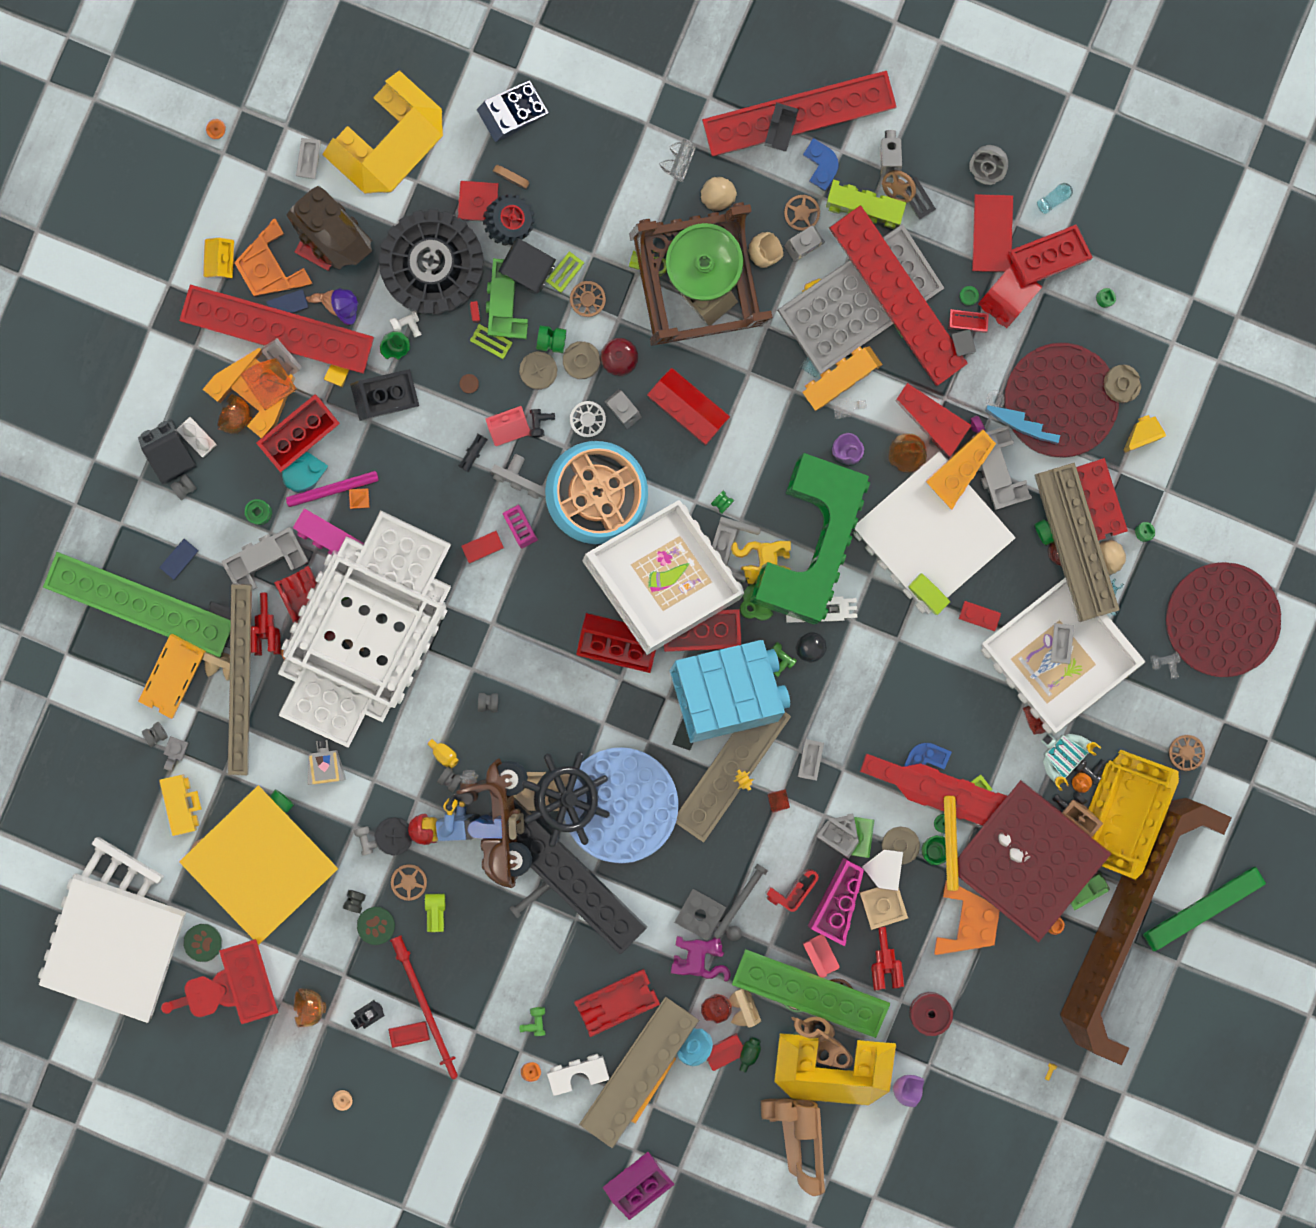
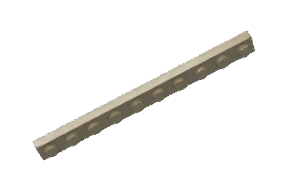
(239, 679)

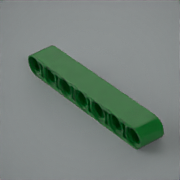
(1204, 909)

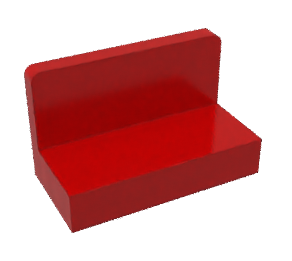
(725, 1052)

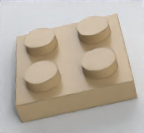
(883, 906)

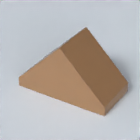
(1082, 817)

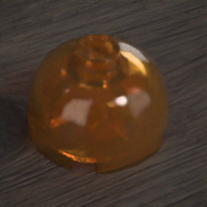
(234, 416)
(907, 452)
(308, 1007)

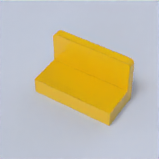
(218, 257)

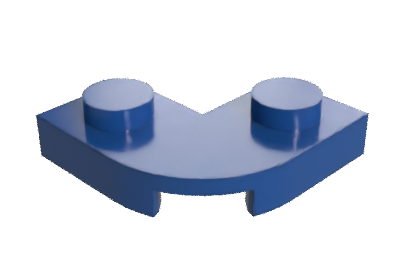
(827, 164)
(928, 753)

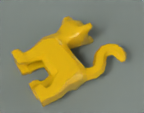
(766, 553)

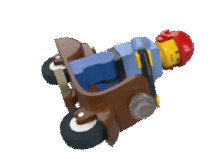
(503, 856)

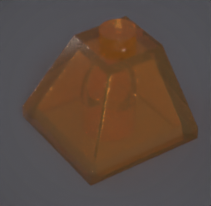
(268, 382)

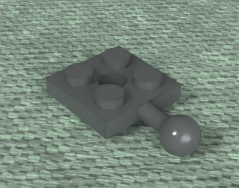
(713, 914)

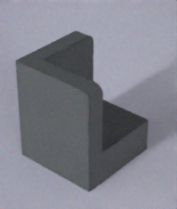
(963, 342)

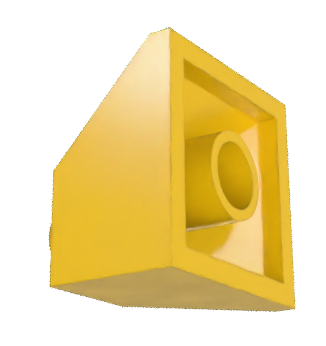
(1144, 432)

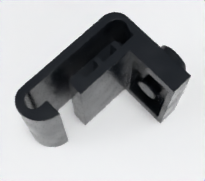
(527, 266)
(166, 452)

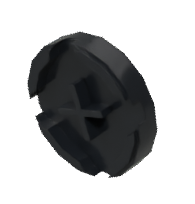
(393, 836)

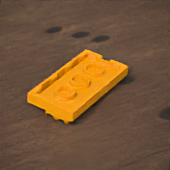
(171, 675)

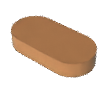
(511, 177)

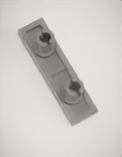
(517, 482)

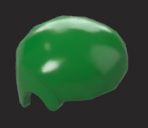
(394, 345)
(934, 850)

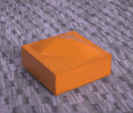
(359, 498)

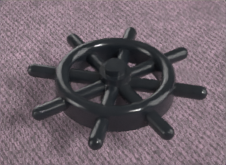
(565, 799)

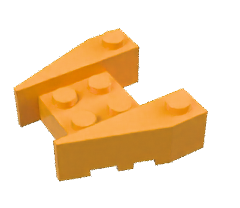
(230, 379)

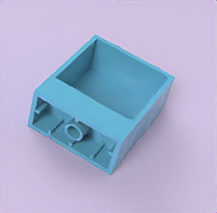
(729, 690)

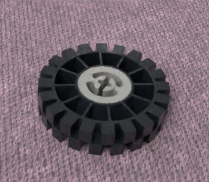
(437, 233)

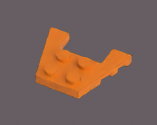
(262, 270)
(976, 923)

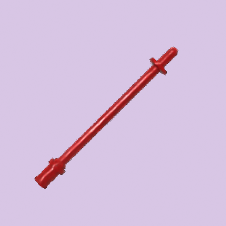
(403, 956)

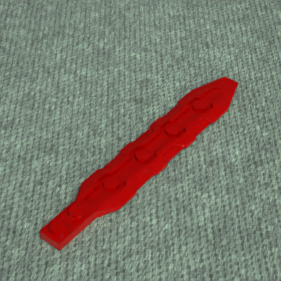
(929, 787)

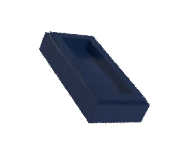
(290, 302)
(179, 559)

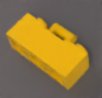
(177, 805)

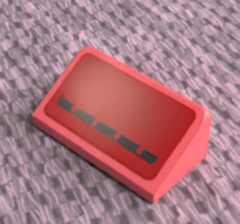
(968, 320)

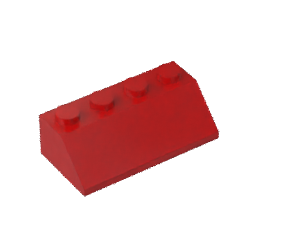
(688, 406)
(298, 433)
(612, 643)

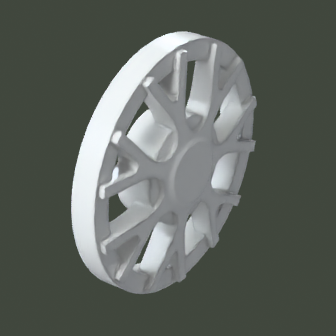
(587, 419)

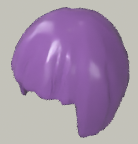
(848, 449)
(908, 1090)

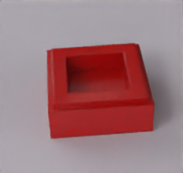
(475, 312)

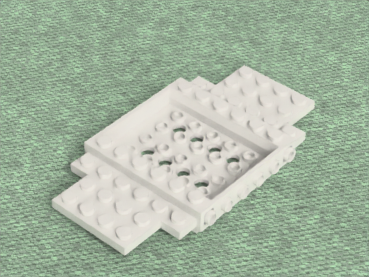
(392, 577)

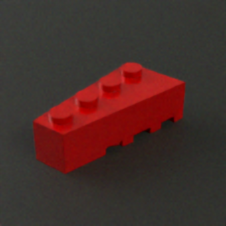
(936, 421)

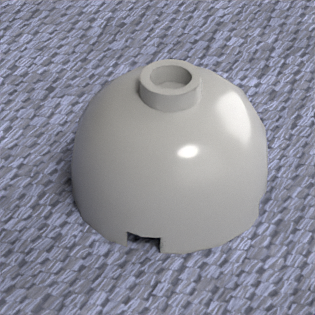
(989, 164)

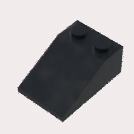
(384, 394)

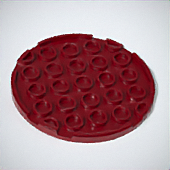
(1065, 393)
(1223, 619)

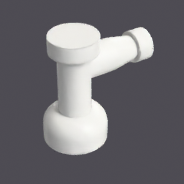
(410, 320)

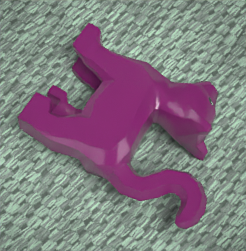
(696, 956)

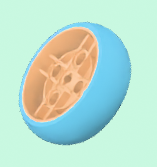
(578, 460)

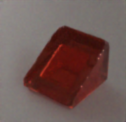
(778, 800)

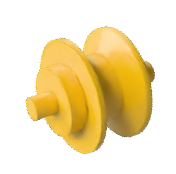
(743, 780)

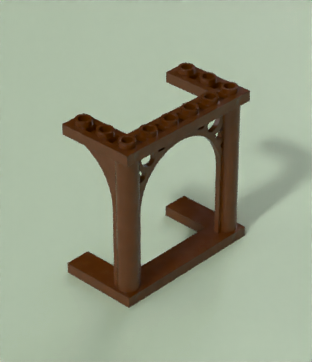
(643, 237)

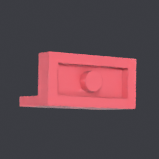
(508, 426)
(821, 955)

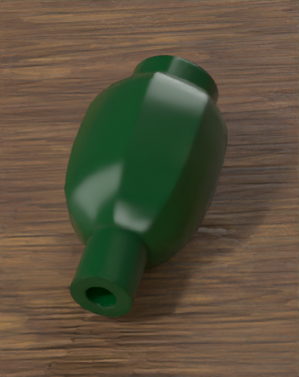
(749, 1053)

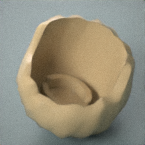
(718, 193)
(765, 250)
(1113, 555)

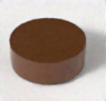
(469, 383)

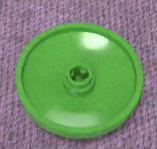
(704, 262)

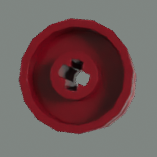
(931, 1002)

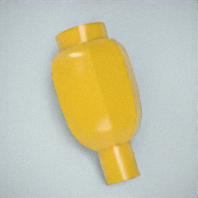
(443, 754)

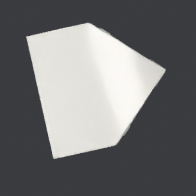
(885, 869)

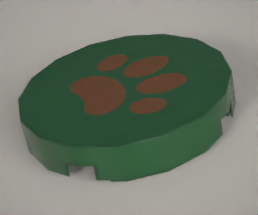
(375, 925)
(202, 942)

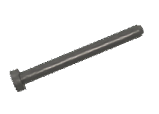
(528, 900)
(740, 900)

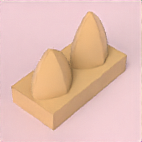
(213, 663)
(748, 1015)

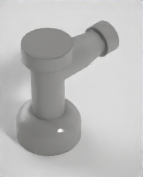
(366, 846)

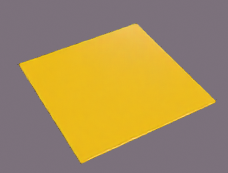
(258, 865)

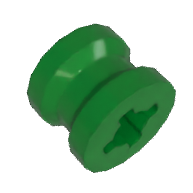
(722, 502)

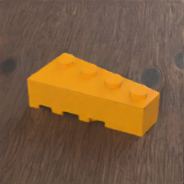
(842, 377)

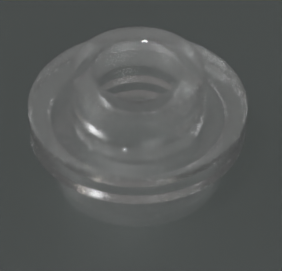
(997, 393)

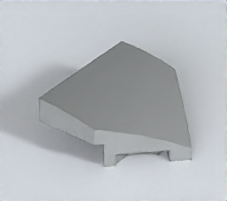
(840, 834)

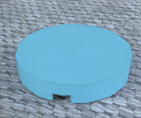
(696, 1048)

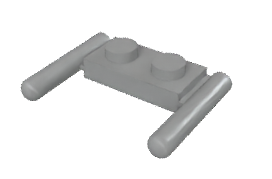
(725, 538)

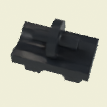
(367, 1015)

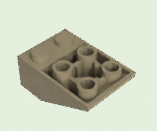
(711, 310)

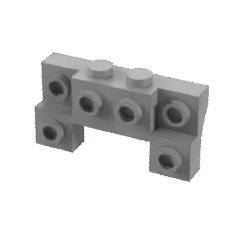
(996, 474)
(263, 554)

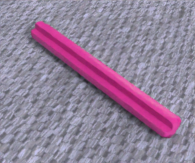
(332, 489)

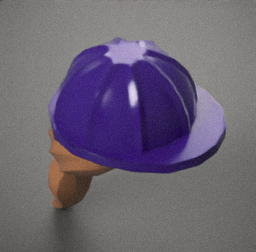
(338, 302)

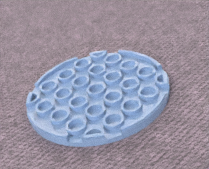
(639, 802)

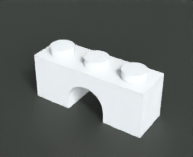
(561, 1076)

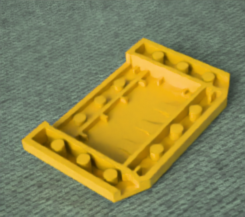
(1132, 807)

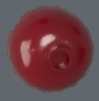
(619, 356)

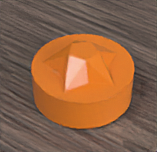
(215, 128)
(1081, 782)
(530, 1072)

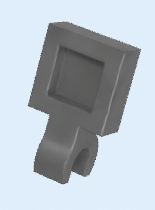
(175, 750)

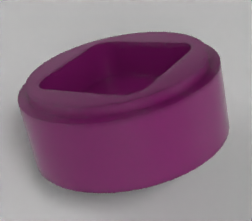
(976, 424)

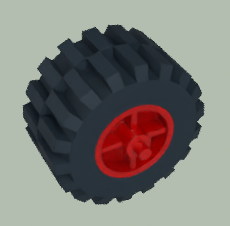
(508, 219)

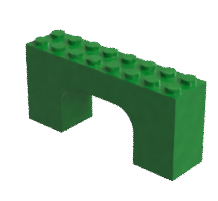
(839, 497)

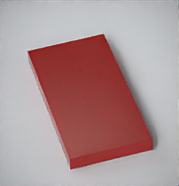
(992, 233)
(1050, 255)

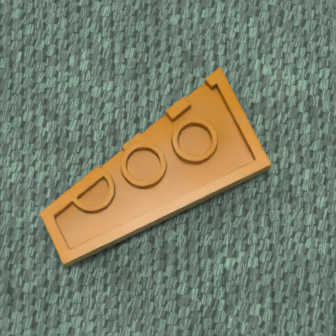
(955, 475)

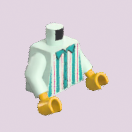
(1065, 755)

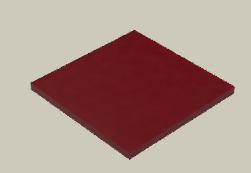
(1046, 883)

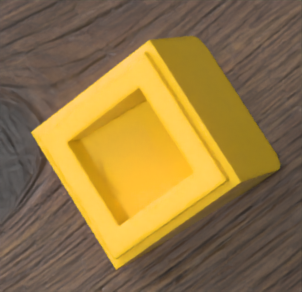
(336, 375)

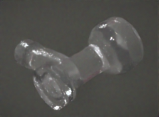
(1171, 660)

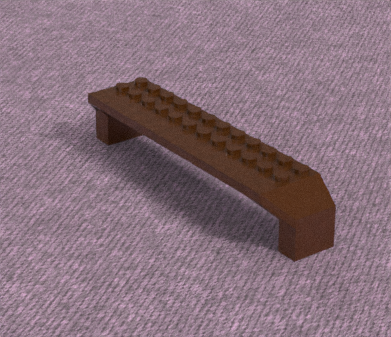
(1120, 926)

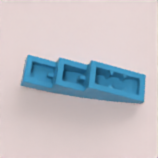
(1016, 421)

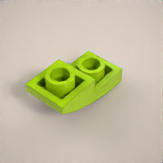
(929, 594)

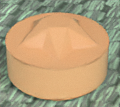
(342, 1100)

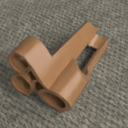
(825, 1042)
(800, 1122)

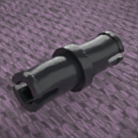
(473, 452)

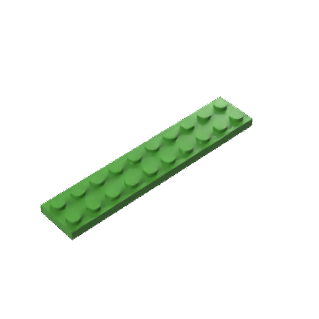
(137, 603)

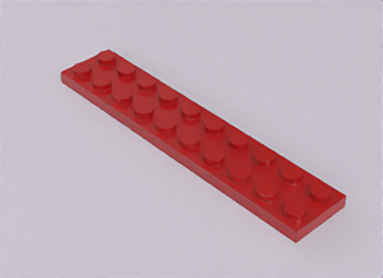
(816, 110)
(897, 295)
(264, 324)

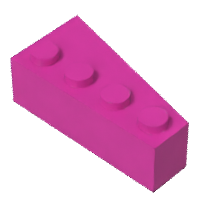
(320, 531)
(838, 903)

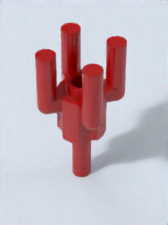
(265, 629)
(886, 964)

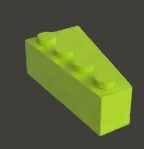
(881, 209)

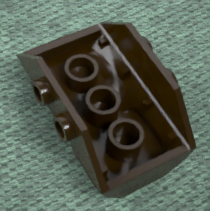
(329, 229)

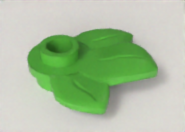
(758, 611)

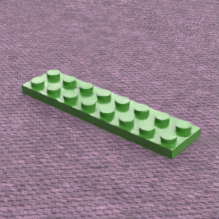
(810, 993)

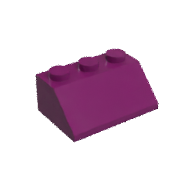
(638, 1186)

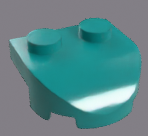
(304, 473)

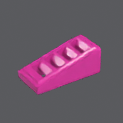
(527, 540)

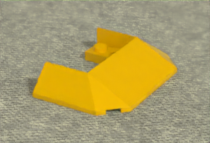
(400, 150)
(862, 1086)

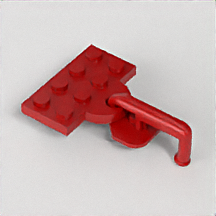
(245, 985)

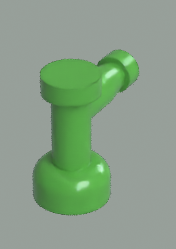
(786, 661)
(537, 1028)

